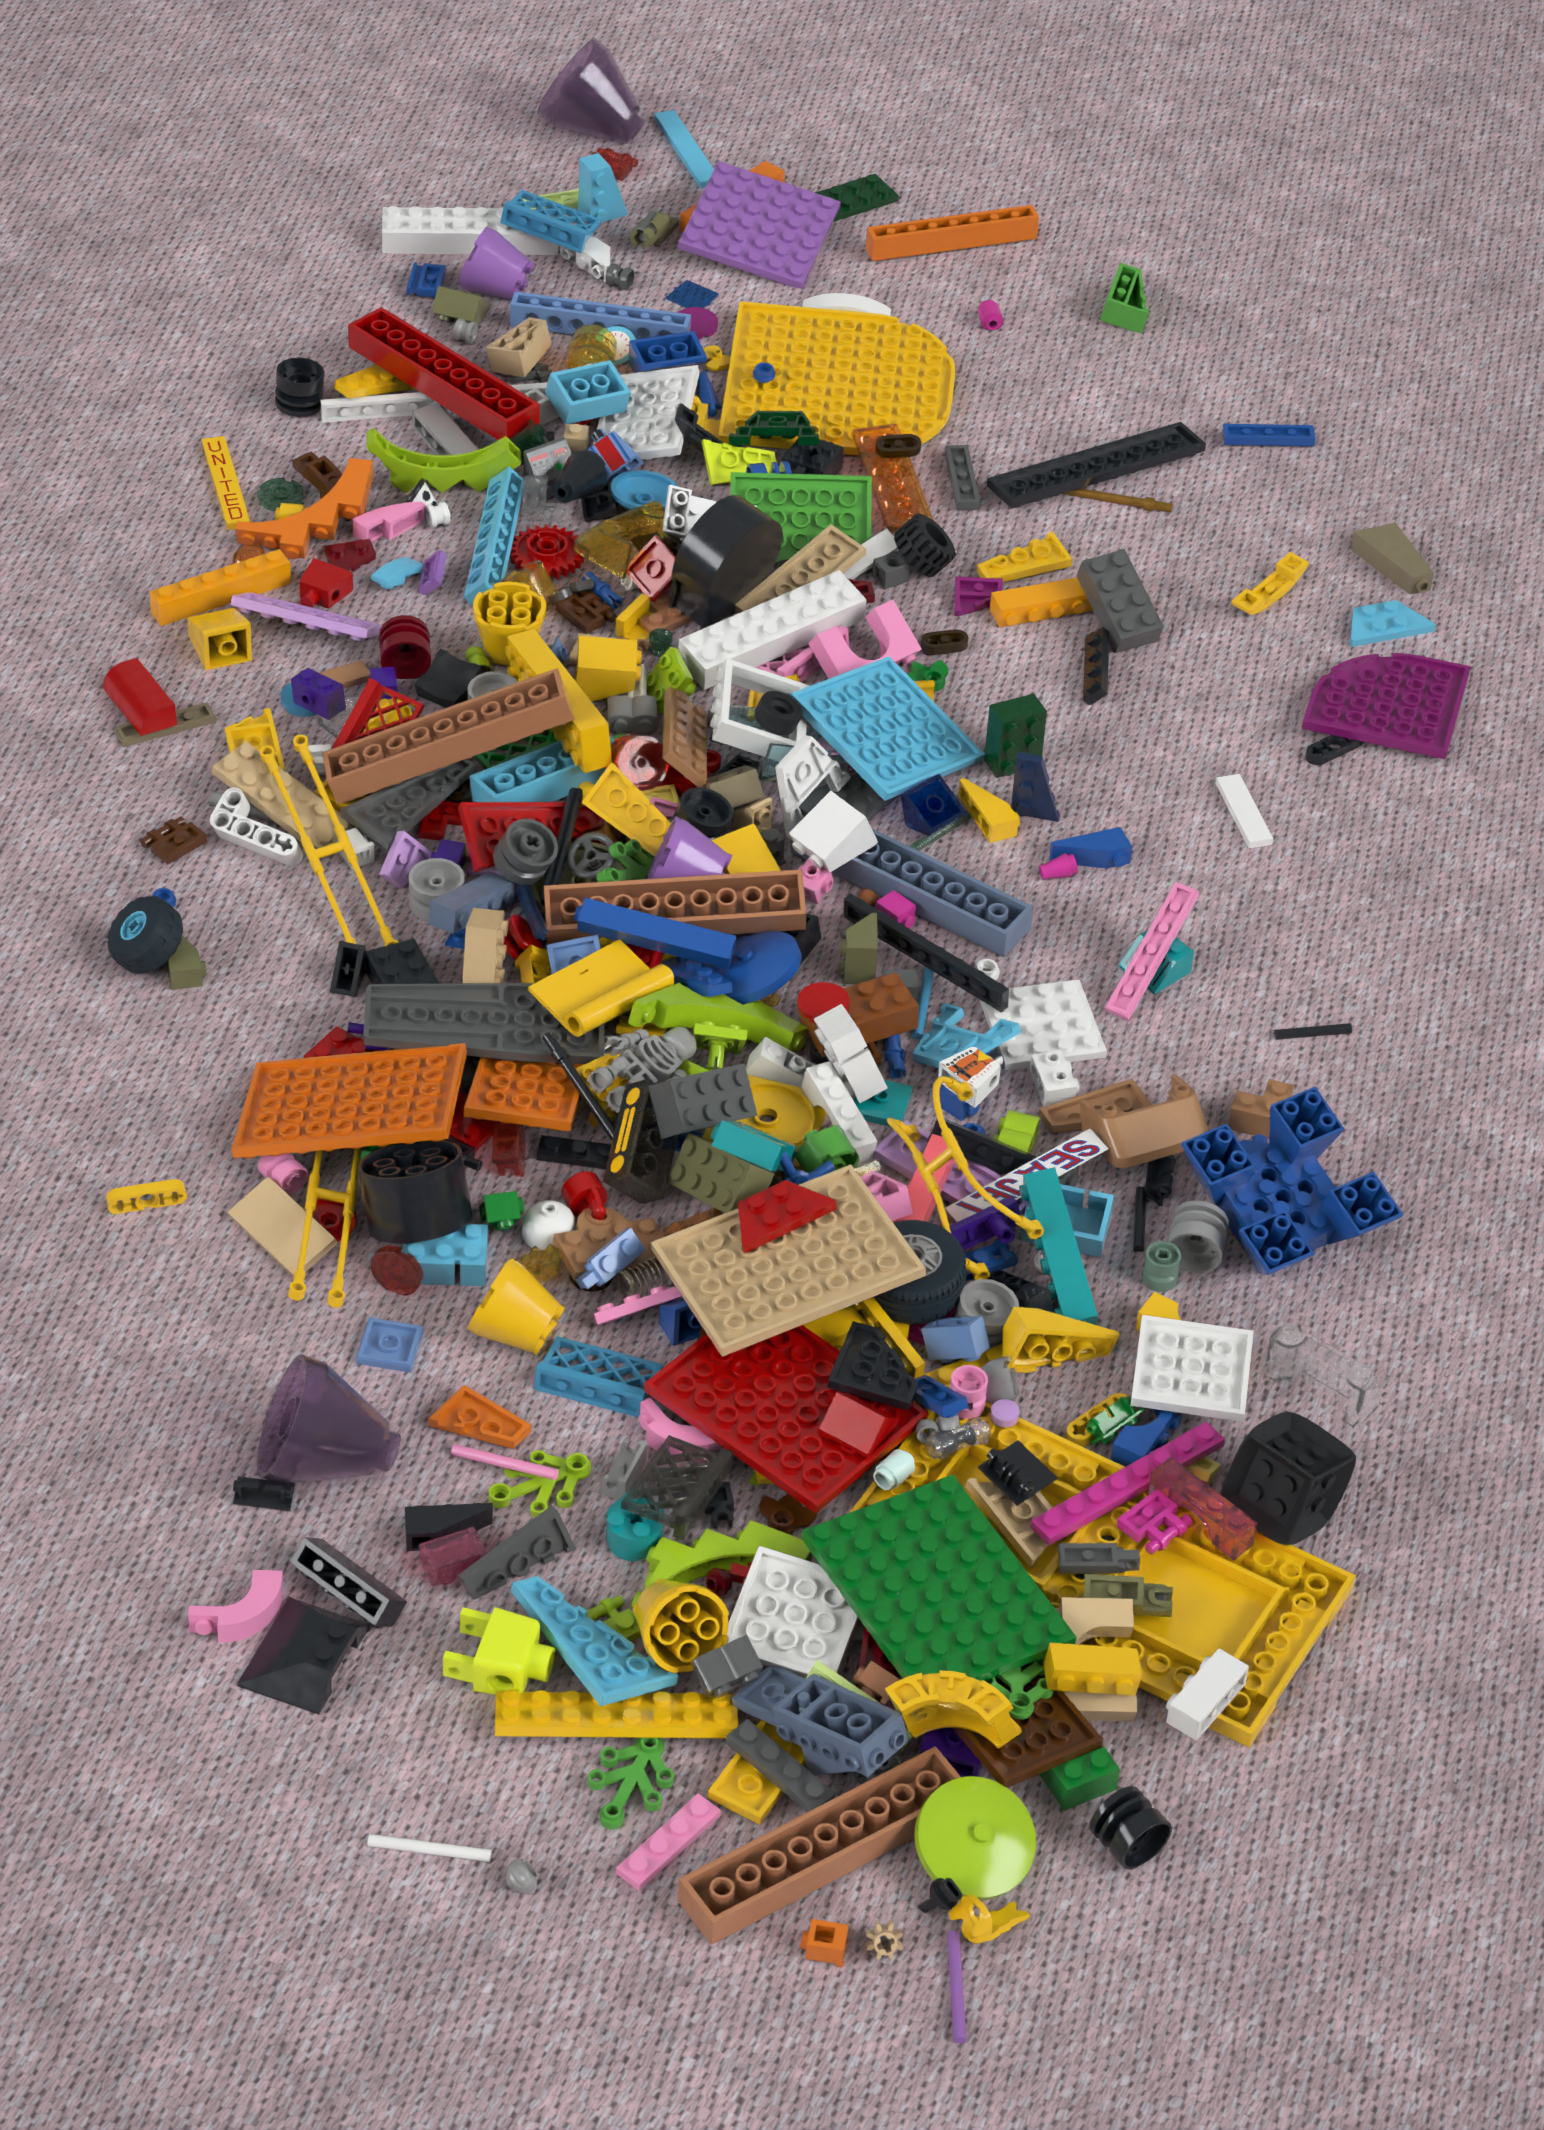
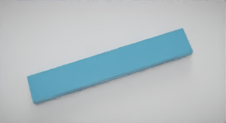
(685, 146)

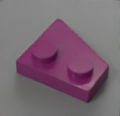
(974, 593)

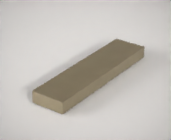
(186, 719)

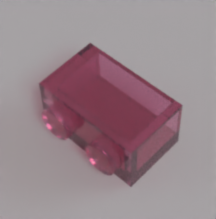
(450, 1555)

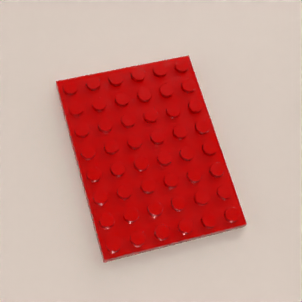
(770, 1408)

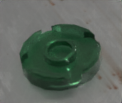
(279, 491)

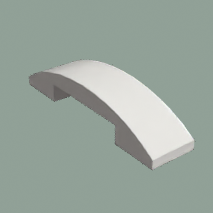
(846, 302)

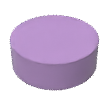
(1005, 1413)

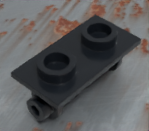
(1159, 1179)
(263, 1493)

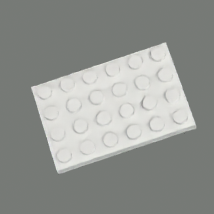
(651, 411)

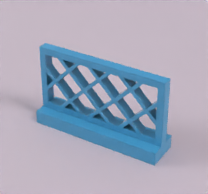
(552, 229)
(594, 1387)

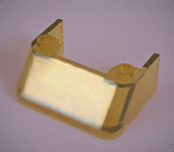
(608, 541)

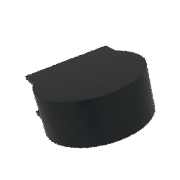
(723, 559)

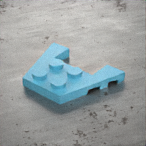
(947, 1040)

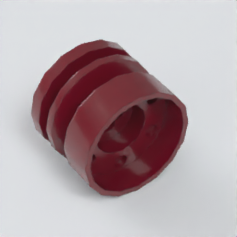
(405, 646)

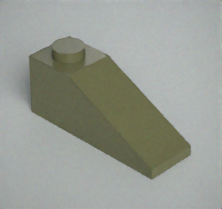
(185, 967)

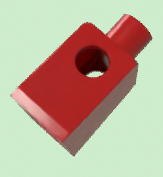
(324, 584)

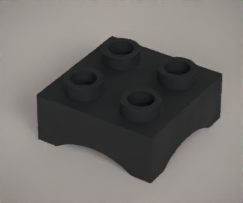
(447, 680)

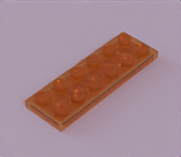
(893, 479)

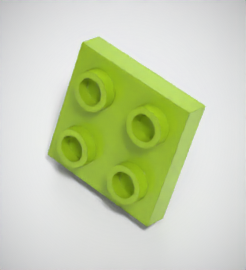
(669, 672)
(718, 1041)

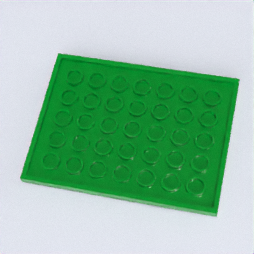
(937, 1584)

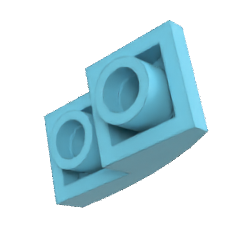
(394, 572)

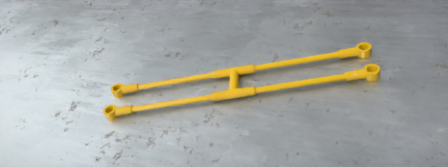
(314, 854)
(297, 1287)

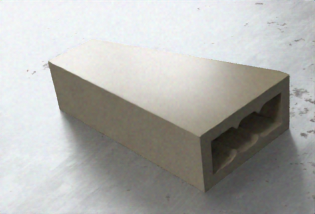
(1393, 556)

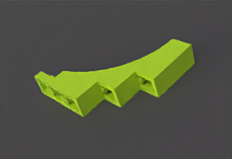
(683, 1008)

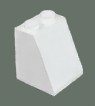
(832, 833)

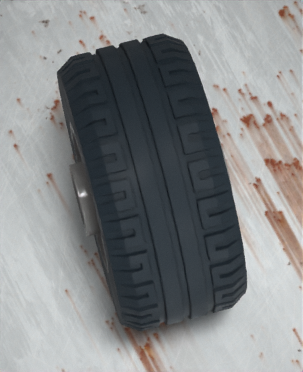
(940, 1289)

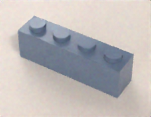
(454, 908)

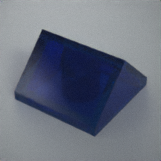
(931, 806)

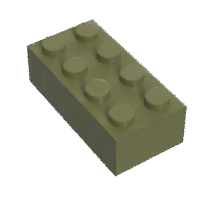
(716, 1174)

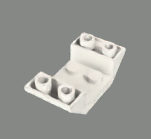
(683, 511)

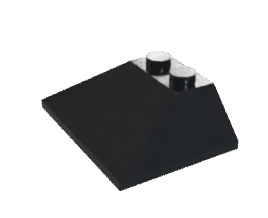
(302, 1655)

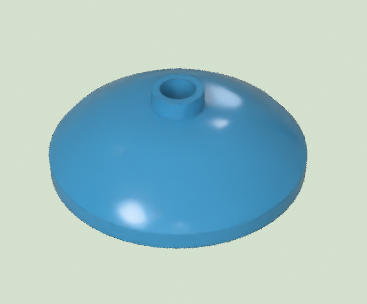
(639, 488)

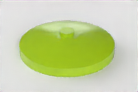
(976, 1836)

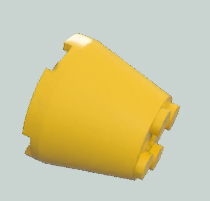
(504, 612)
(517, 1310)
(680, 1623)

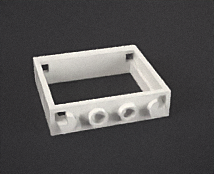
(758, 680)

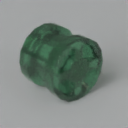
(660, 641)

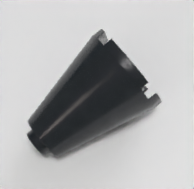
(581, 476)

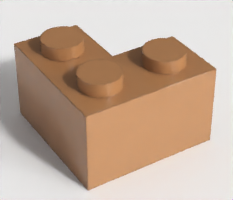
(1252, 1112)

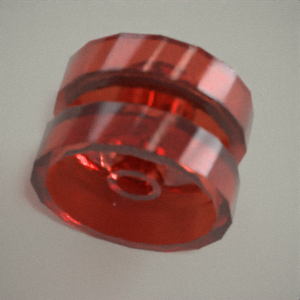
(640, 760)

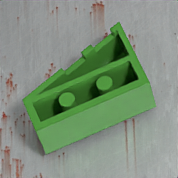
(1126, 300)

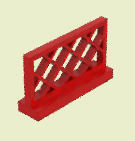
(365, 710)

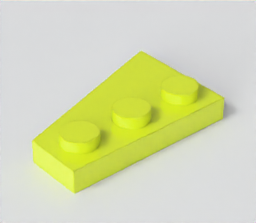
(725, 458)

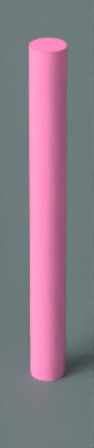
(505, 1462)

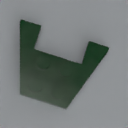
(776, 423)

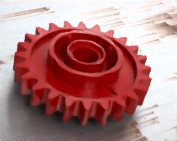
(550, 546)

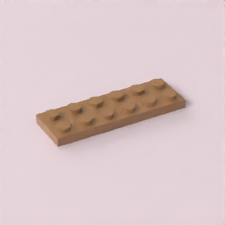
(685, 736)

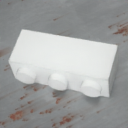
(1206, 1693)

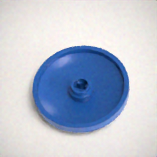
(761, 965)

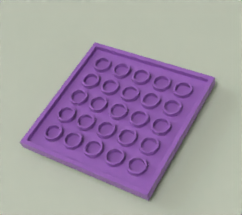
(759, 225)

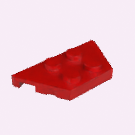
(779, 1212)

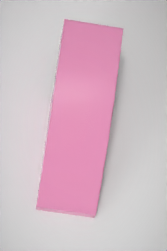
(388, 521)

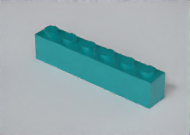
(1058, 1246)

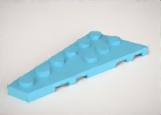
(592, 1649)

